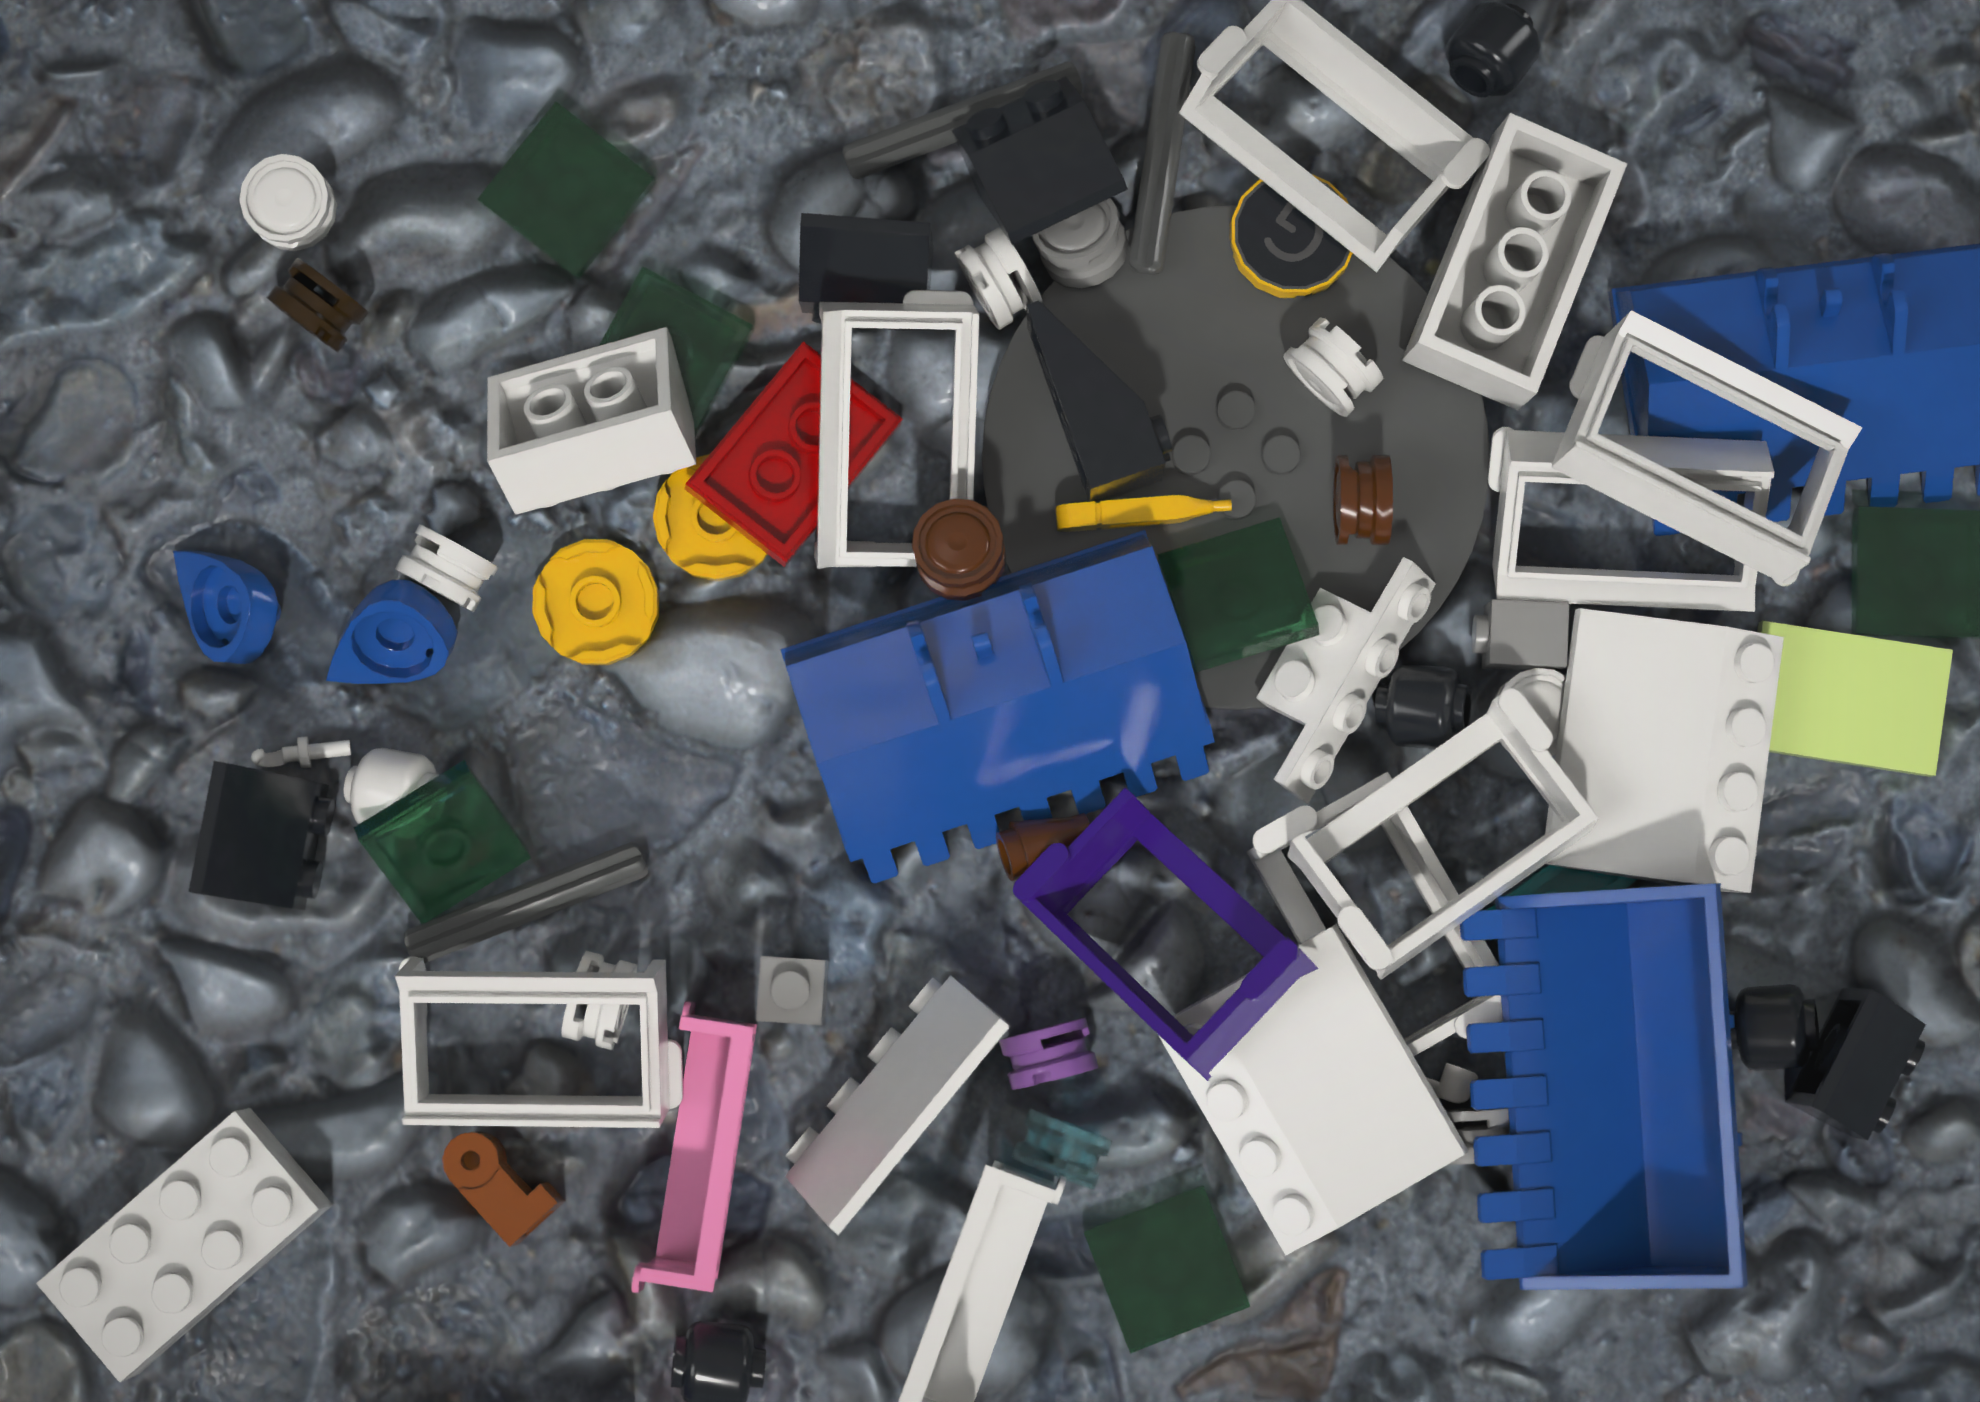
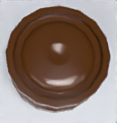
(1363, 500)
(959, 549)

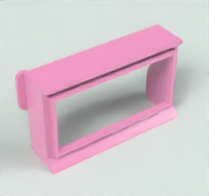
(702, 1154)

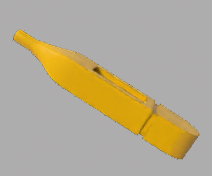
(1134, 512)

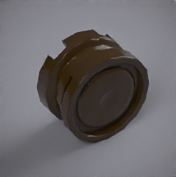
(312, 310)

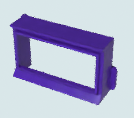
(1066, 875)

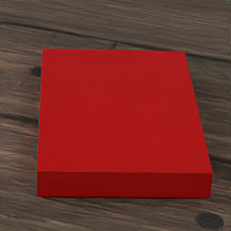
(768, 463)

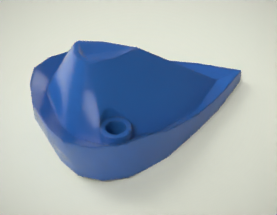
(227, 605)
(392, 637)

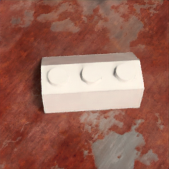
(589, 421)

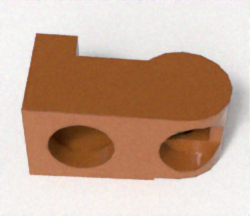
(481, 1173)

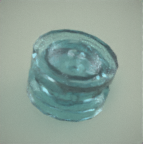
(1064, 1141)

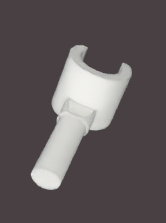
(1453, 1084)

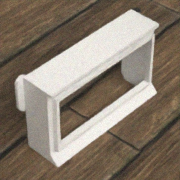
(1361, 89)
(918, 311)
(1711, 463)
(1676, 499)
(1527, 740)
(1422, 867)
(659, 1055)
(979, 1284)

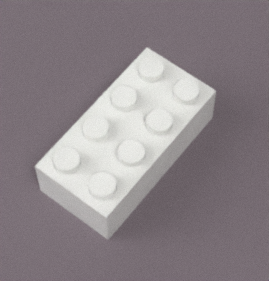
(1514, 262)
(184, 1244)

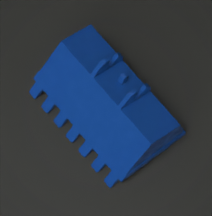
(1863, 337)
(1000, 703)
(1611, 1090)

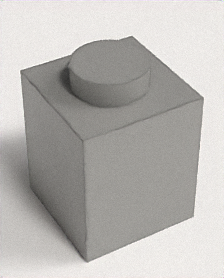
(1522, 635)
(792, 990)

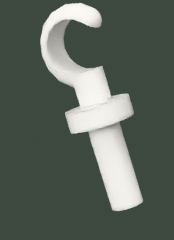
(302, 752)

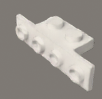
(1333, 675)

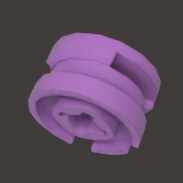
(1041, 1063)

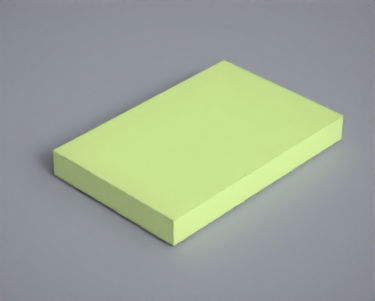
(1859, 699)

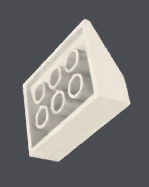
(1667, 746)
(1321, 1100)
(895, 1102)

